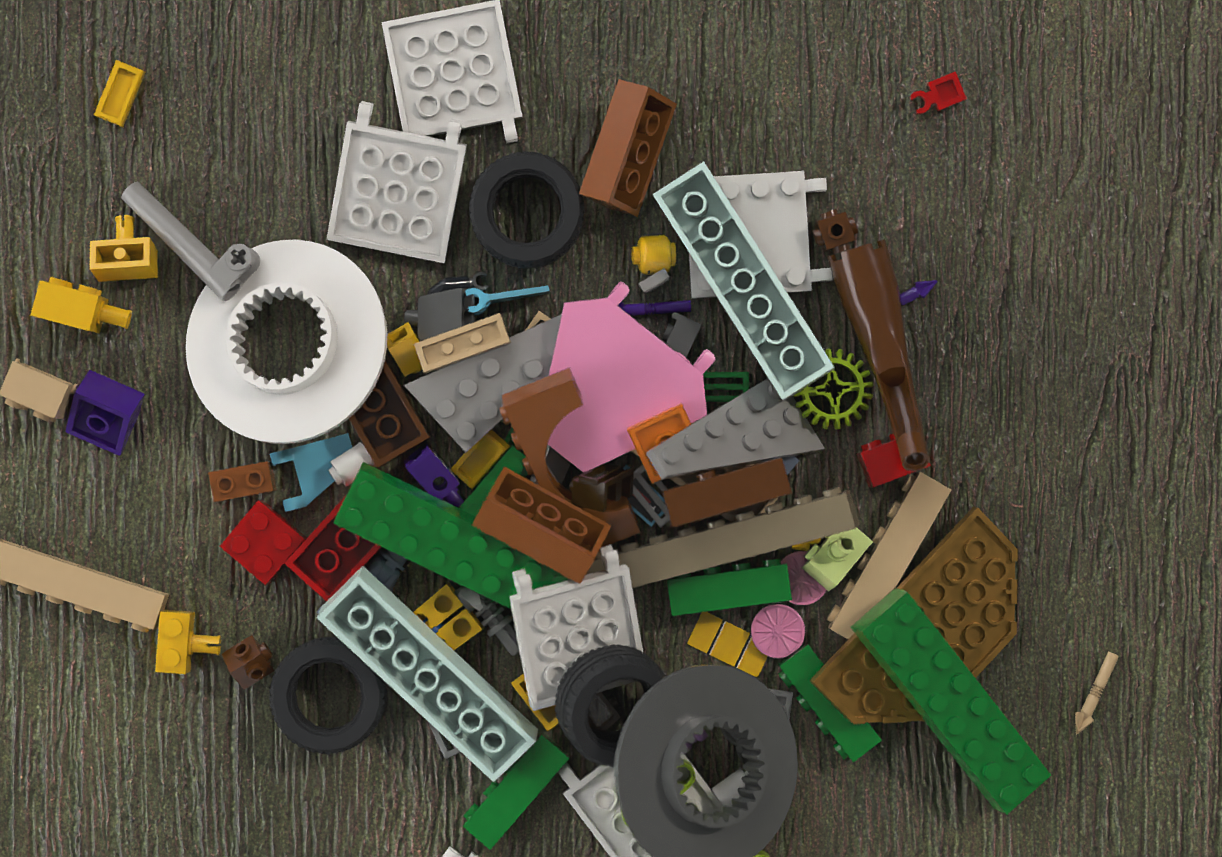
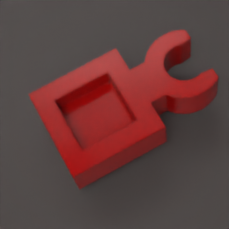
(942, 92)

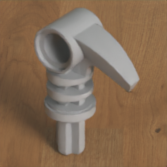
(492, 616)

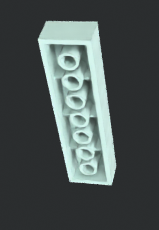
(743, 281)
(428, 674)

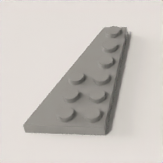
(470, 392)
(740, 433)

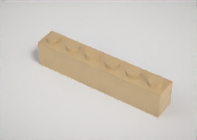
(893, 551)
(81, 586)

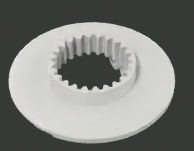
(339, 378)

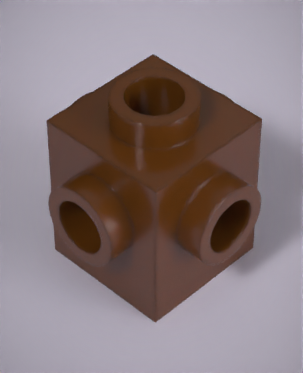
(826, 239)
(248, 661)

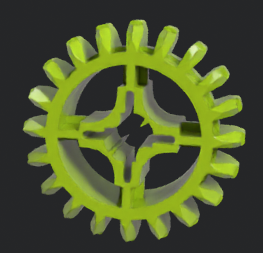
(858, 386)

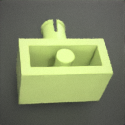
(835, 557)

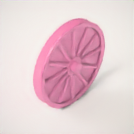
(804, 588)
(777, 630)

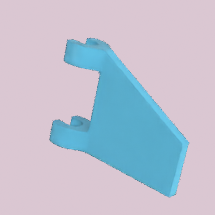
(486, 300)
(312, 467)

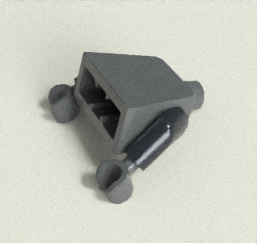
(444, 306)

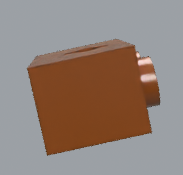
(242, 481)

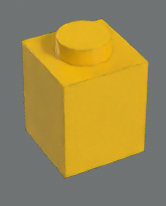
(402, 348)

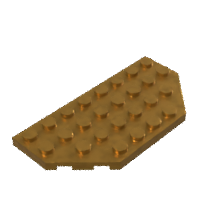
(967, 595)

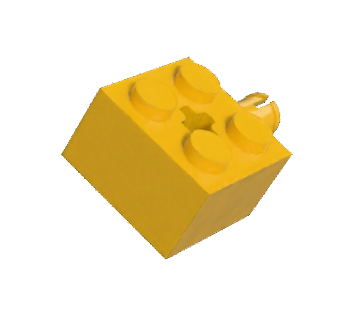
(76, 308)

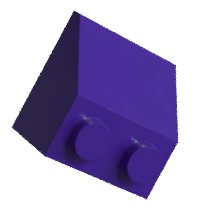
(104, 412)

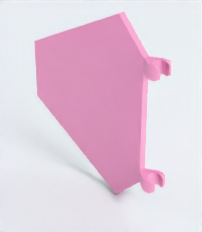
(621, 377)

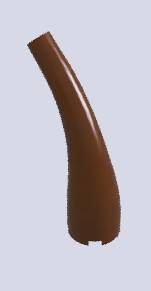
(873, 306)

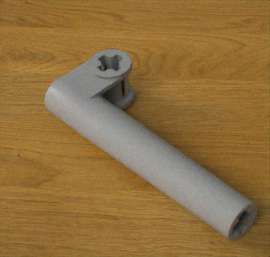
(221, 275)

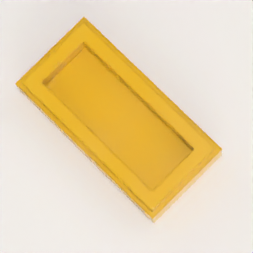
(119, 93)
(480, 459)

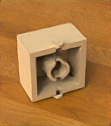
(38, 390)

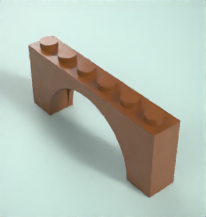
(534, 415)

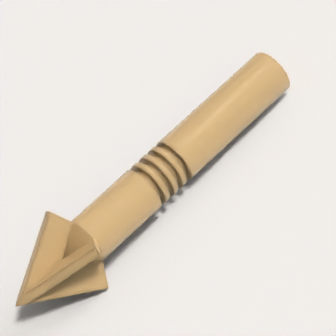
(1083, 718)

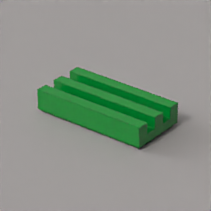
(745, 386)

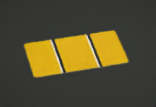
(727, 644)

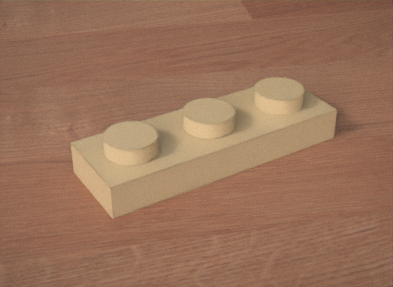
(462, 343)

